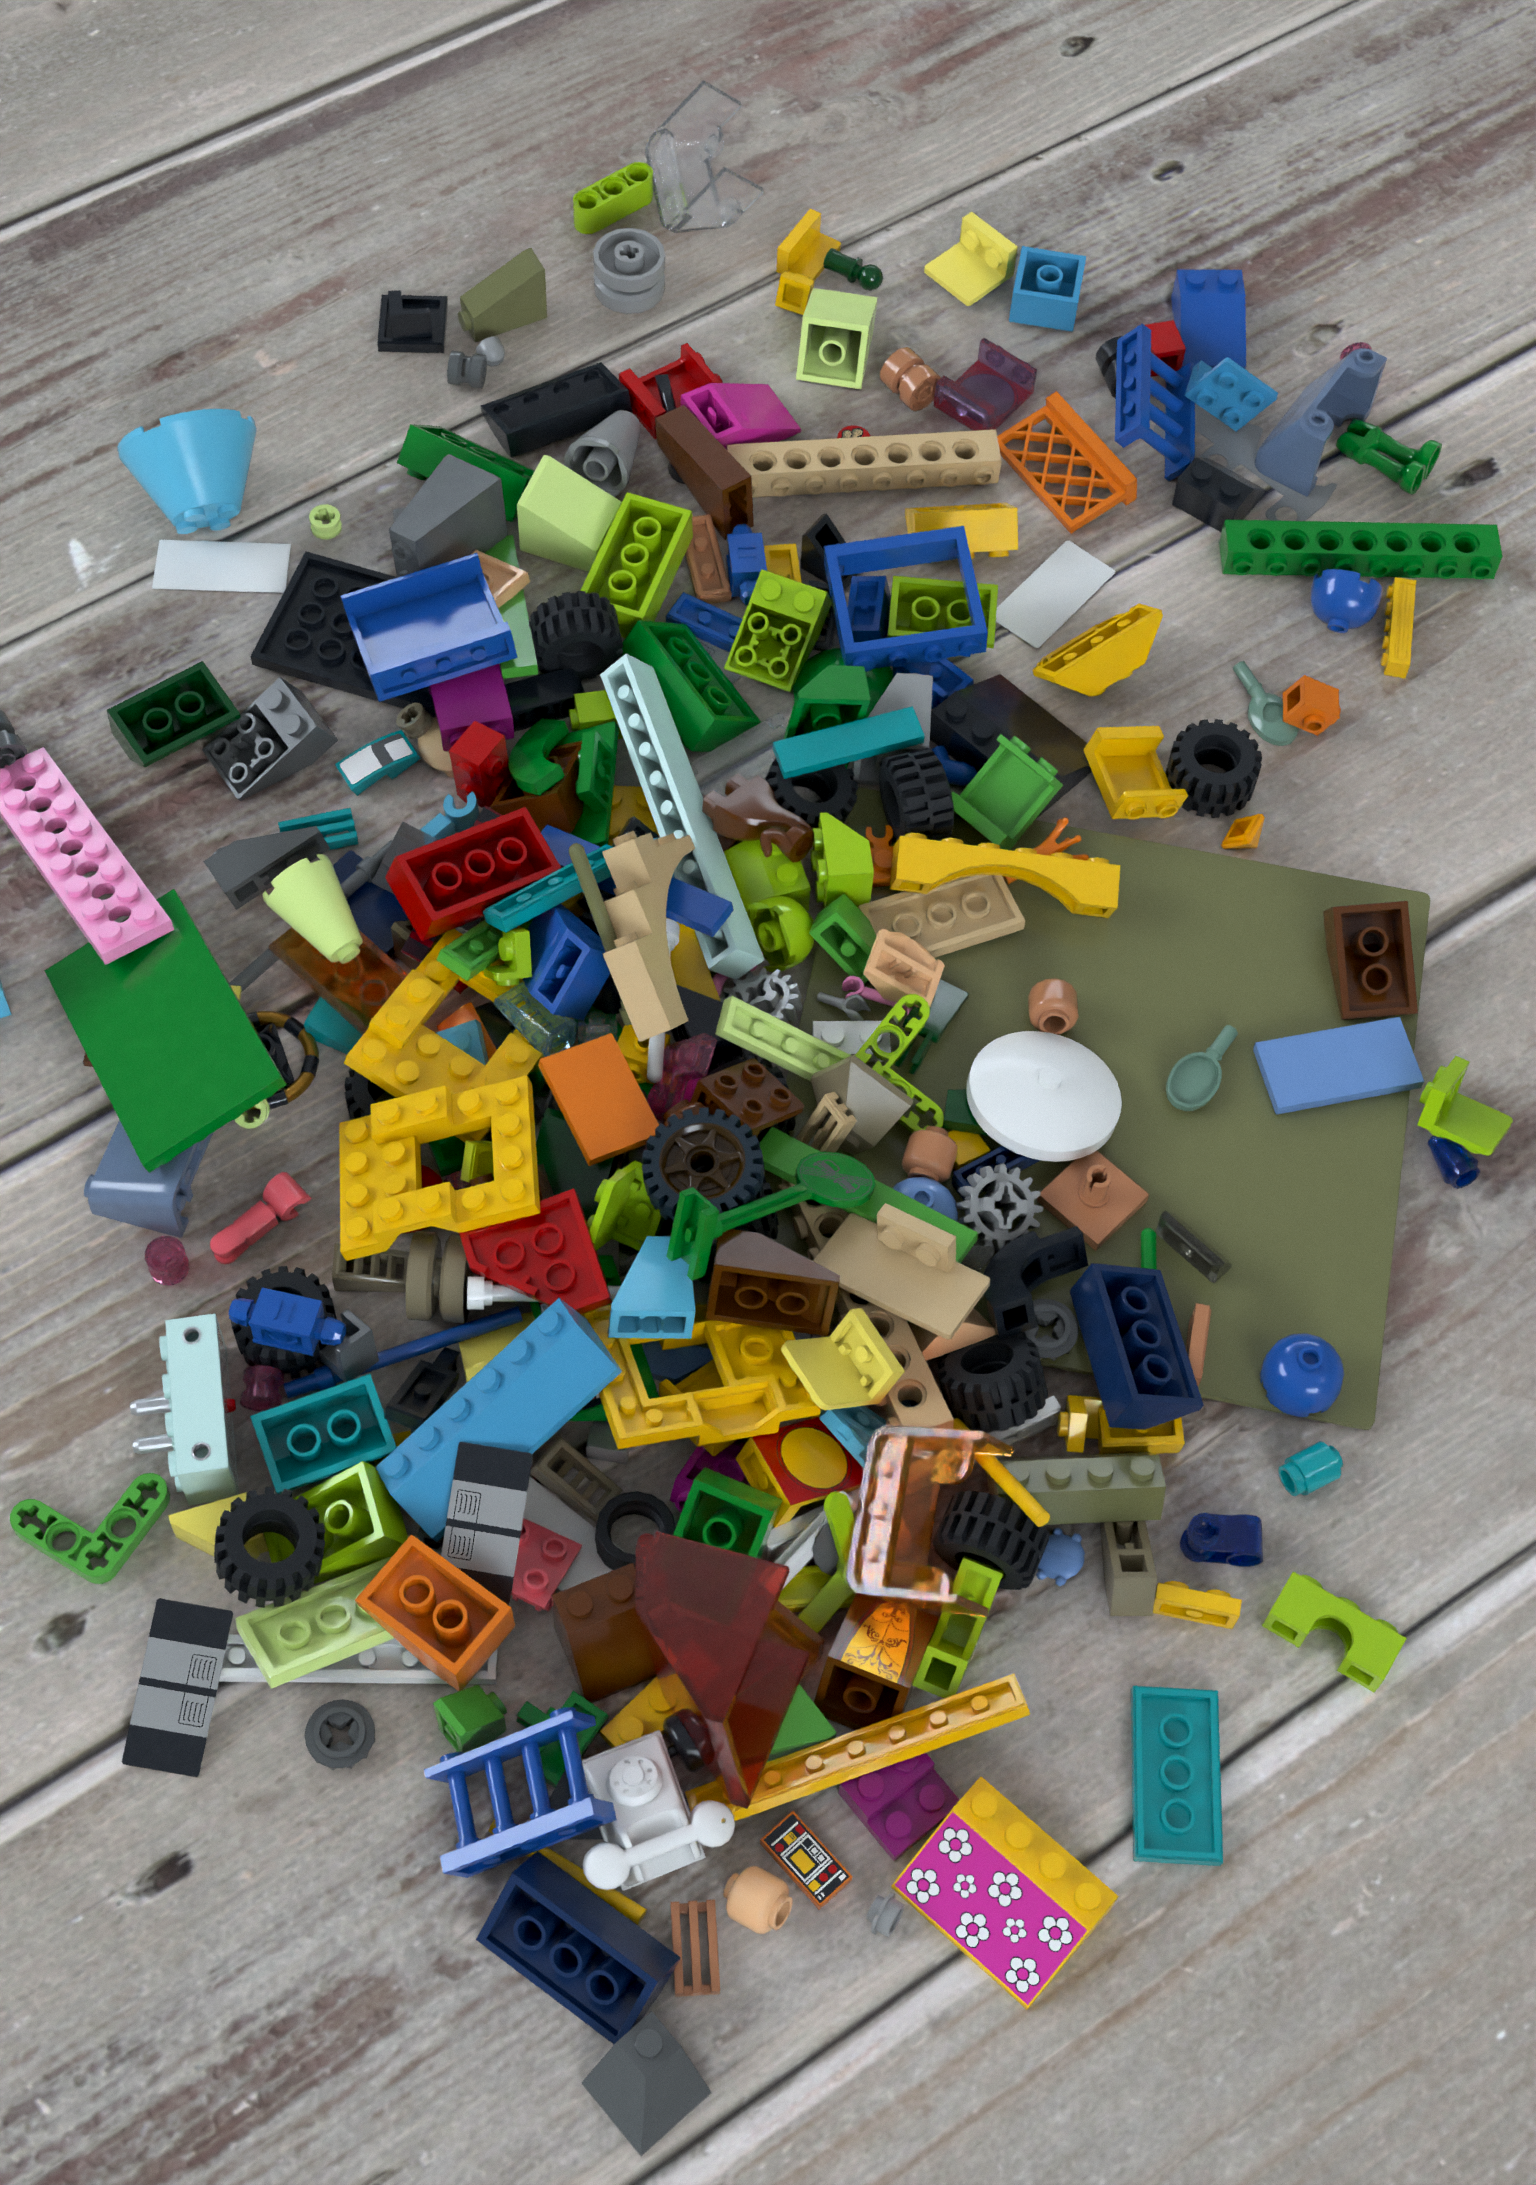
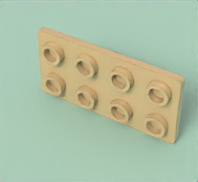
(904, 1269)

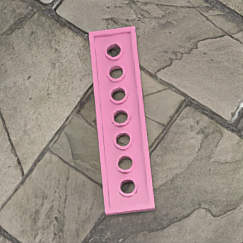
(66, 872)

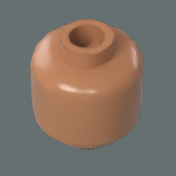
(1053, 1006)
(930, 1154)

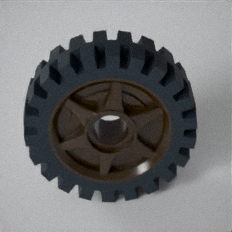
(698, 1142)

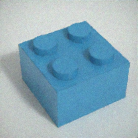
(1047, 288)

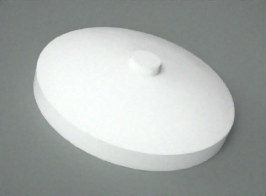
(1043, 1096)

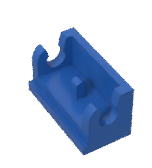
(869, 607)

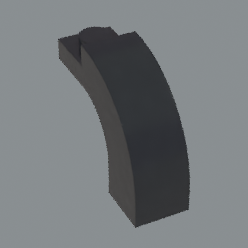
(1021, 1268)

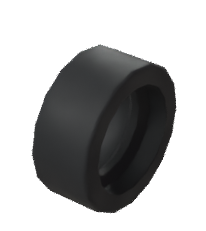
(629, 1504)

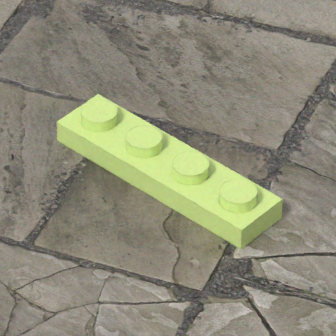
(775, 1039)

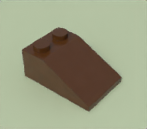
(556, 806)
(1371, 959)
(769, 1286)

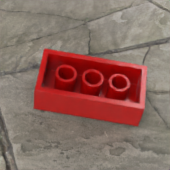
(469, 871)

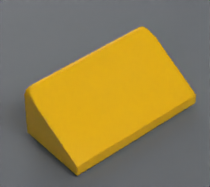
(1157, 1439)

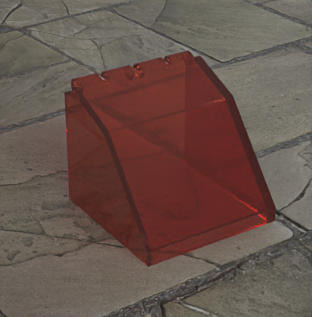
(704, 1635)

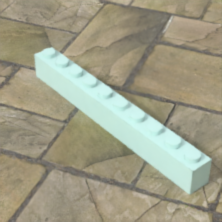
(677, 807)

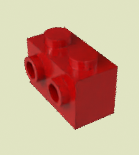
(480, 763)

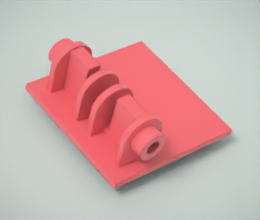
(541, 1564)

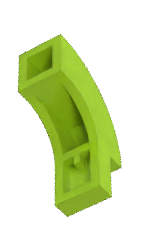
(958, 1634)

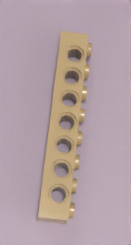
(870, 463)
(917, 1380)

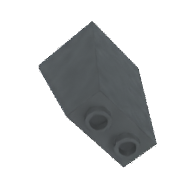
(449, 517)

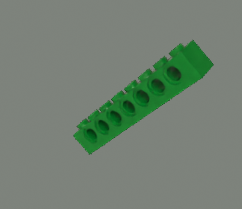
(1360, 547)

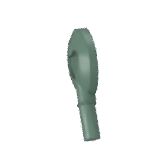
(1265, 710)
(1198, 1074)

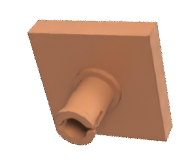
(1093, 1197)

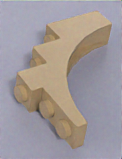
(638, 915)

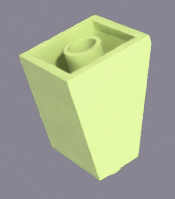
(836, 338)
(564, 515)

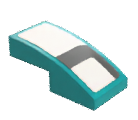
(371, 762)

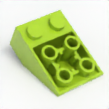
(778, 630)

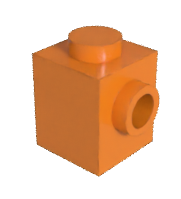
(1311, 705)

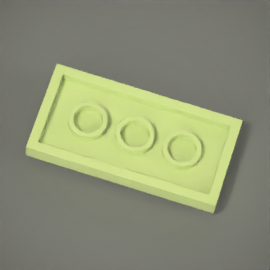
(314, 1629)

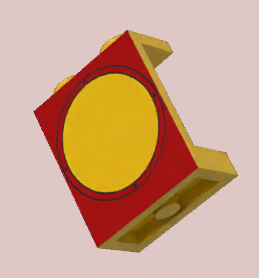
(799, 1466)

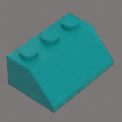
(323, 1434)

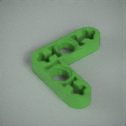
(92, 1544)

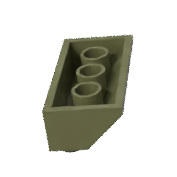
(1091, 1486)

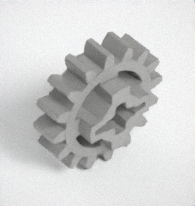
(764, 993)
(1002, 1192)

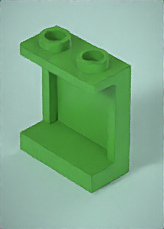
(1007, 793)

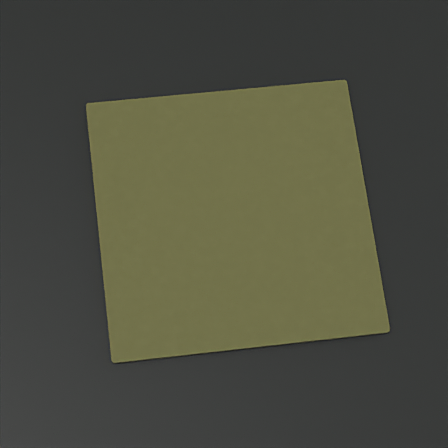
(1285, 1197)

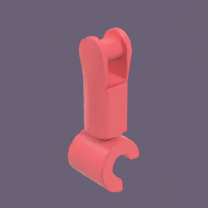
(280, 1197)

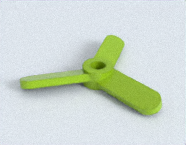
(836, 1589)

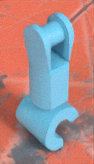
(454, 819)

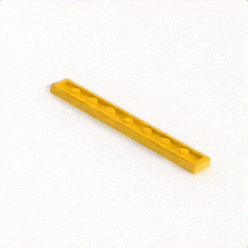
(877, 1746)

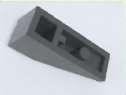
(251, 864)

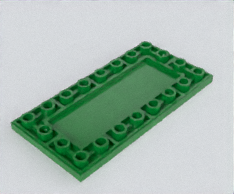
(166, 1037)

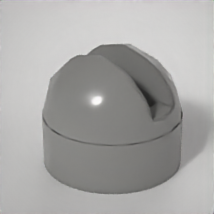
(492, 349)

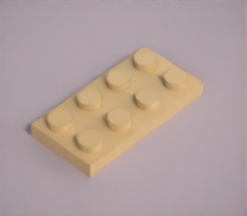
(950, 915)

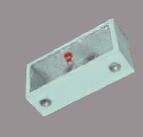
(197, 1411)

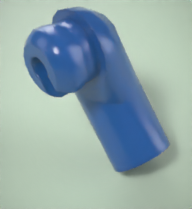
(957, 772)

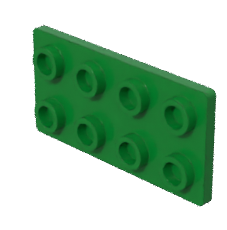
(595, 779)

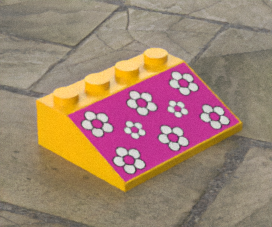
(1004, 1892)

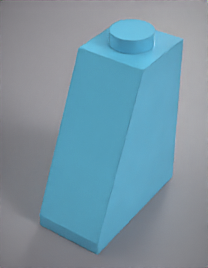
(654, 1296)

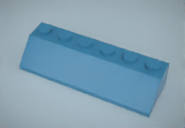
(507, 1405)

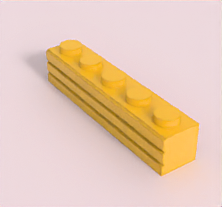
(1398, 627)

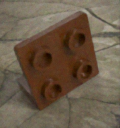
(748, 1093)

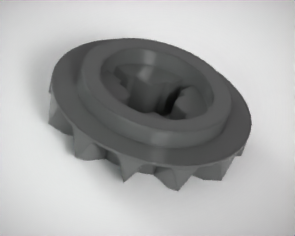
(1064, 1332)
(339, 1715)

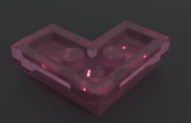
(681, 1063)

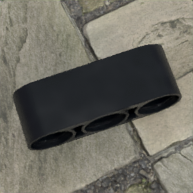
(543, 697)

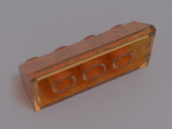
(351, 988)

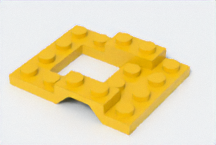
(411, 1058)
(383, 1165)
(755, 1396)

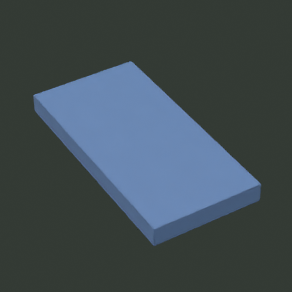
(1338, 1065)

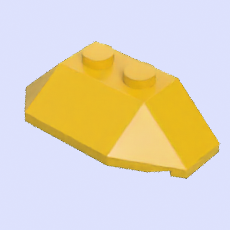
(1103, 652)

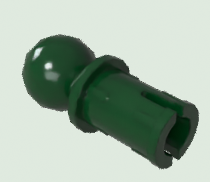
(868, 276)

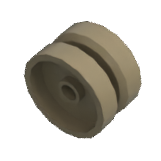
(434, 1276)

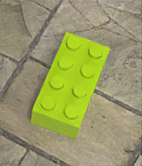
(640, 558)

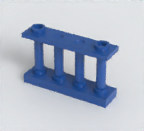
(1134, 407)
(546, 1824)

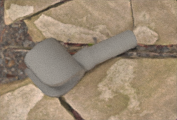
(850, 1005)

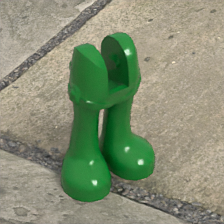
(1365, 440)

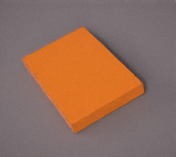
(599, 1098)

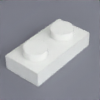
(850, 1035)

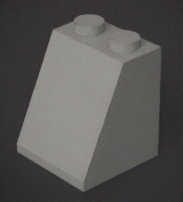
(902, 692)

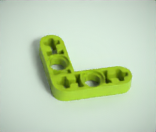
(913, 1026)

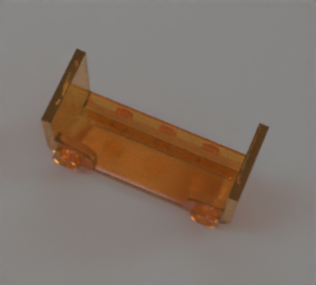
(899, 1513)

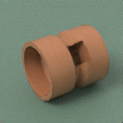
(910, 377)

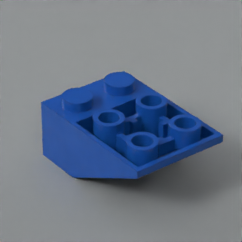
(565, 963)

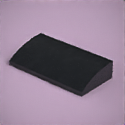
(556, 409)

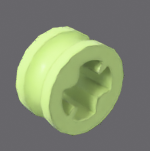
(329, 513)
(258, 1120)

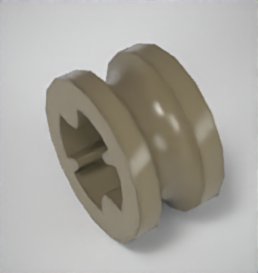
(414, 720)

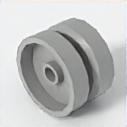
(629, 270)

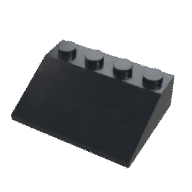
(979, 713)

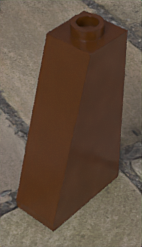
(706, 469)

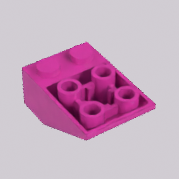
(741, 413)

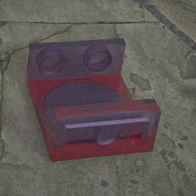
(986, 390)

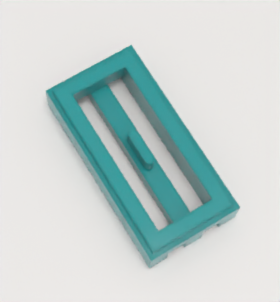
(327, 823)

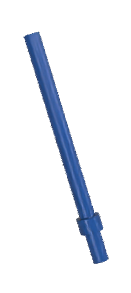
(325, 1378)

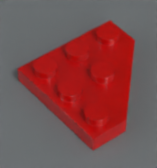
(542, 1255)

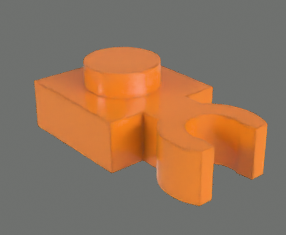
(881, 856)

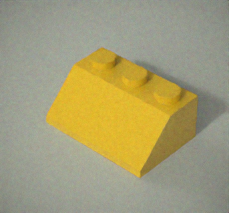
(987, 526)

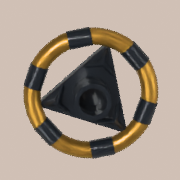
(274, 1046)

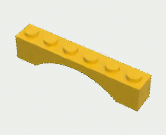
(1079, 885)

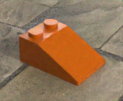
(437, 1612)

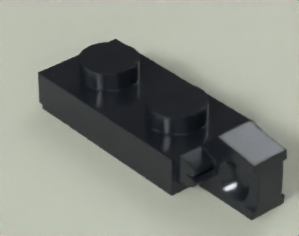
(424, 1390)

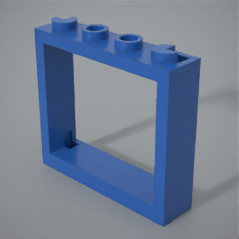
(896, 553)

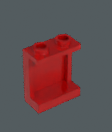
(684, 375)

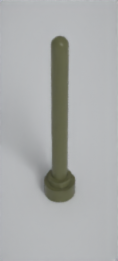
(595, 905)

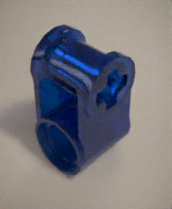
(1229, 1537)

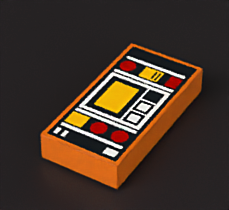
(806, 1860)

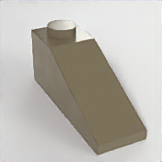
(1128, 1568)

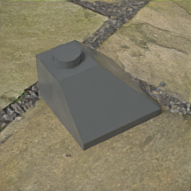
(646, 2084)

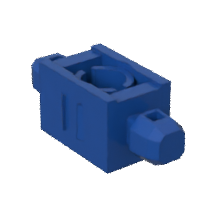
(744, 561)
(287, 1321)

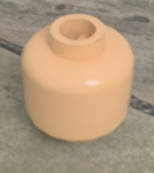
(757, 1900)

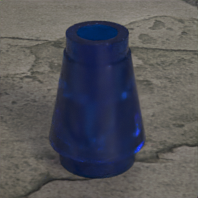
(1454, 1162)

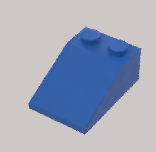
(1210, 315)

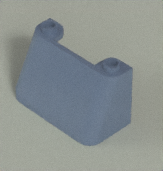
(1298, 440)
(140, 1198)

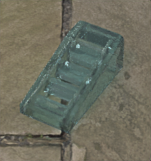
(552, 1038)

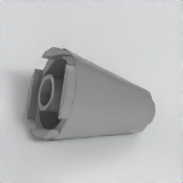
(606, 452)

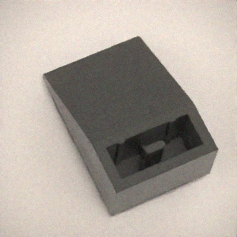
(270, 741)

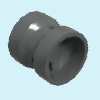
(467, 369)

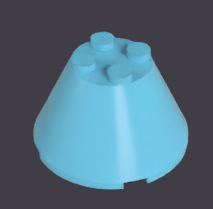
(193, 465)

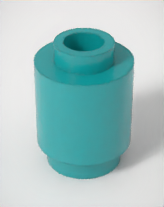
(1311, 1469)

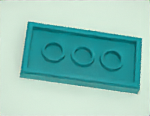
(1176, 1776)

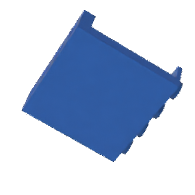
(428, 627)

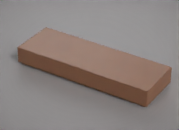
(706, 563)

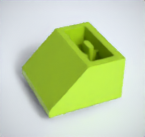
(841, 862)

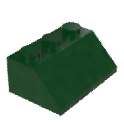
(171, 715)

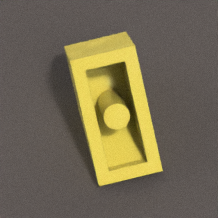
(199, 1526)

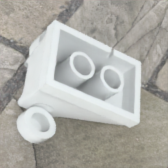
(653, 1821)

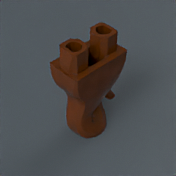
(753, 814)

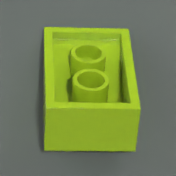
(766, 876)
(358, 1521)

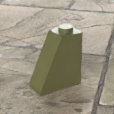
(505, 298)

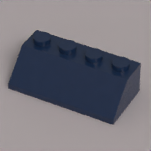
(1134, 1346)
(577, 1947)

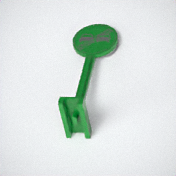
(820, 1176)

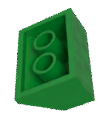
(829, 700)

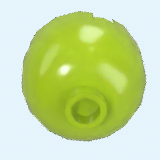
(781, 931)

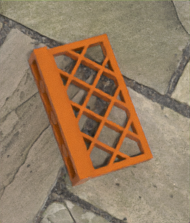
(1090, 452)

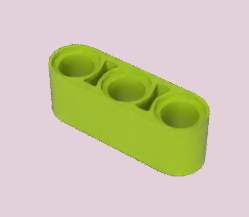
(613, 198)

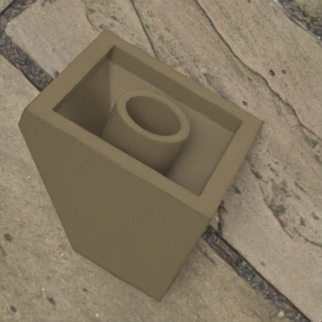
(868, 1098)

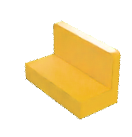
(805, 247)

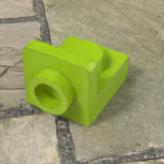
(516, 954)

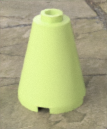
(316, 907)

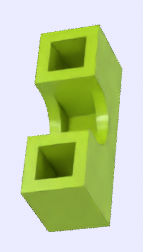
(1367, 1642)

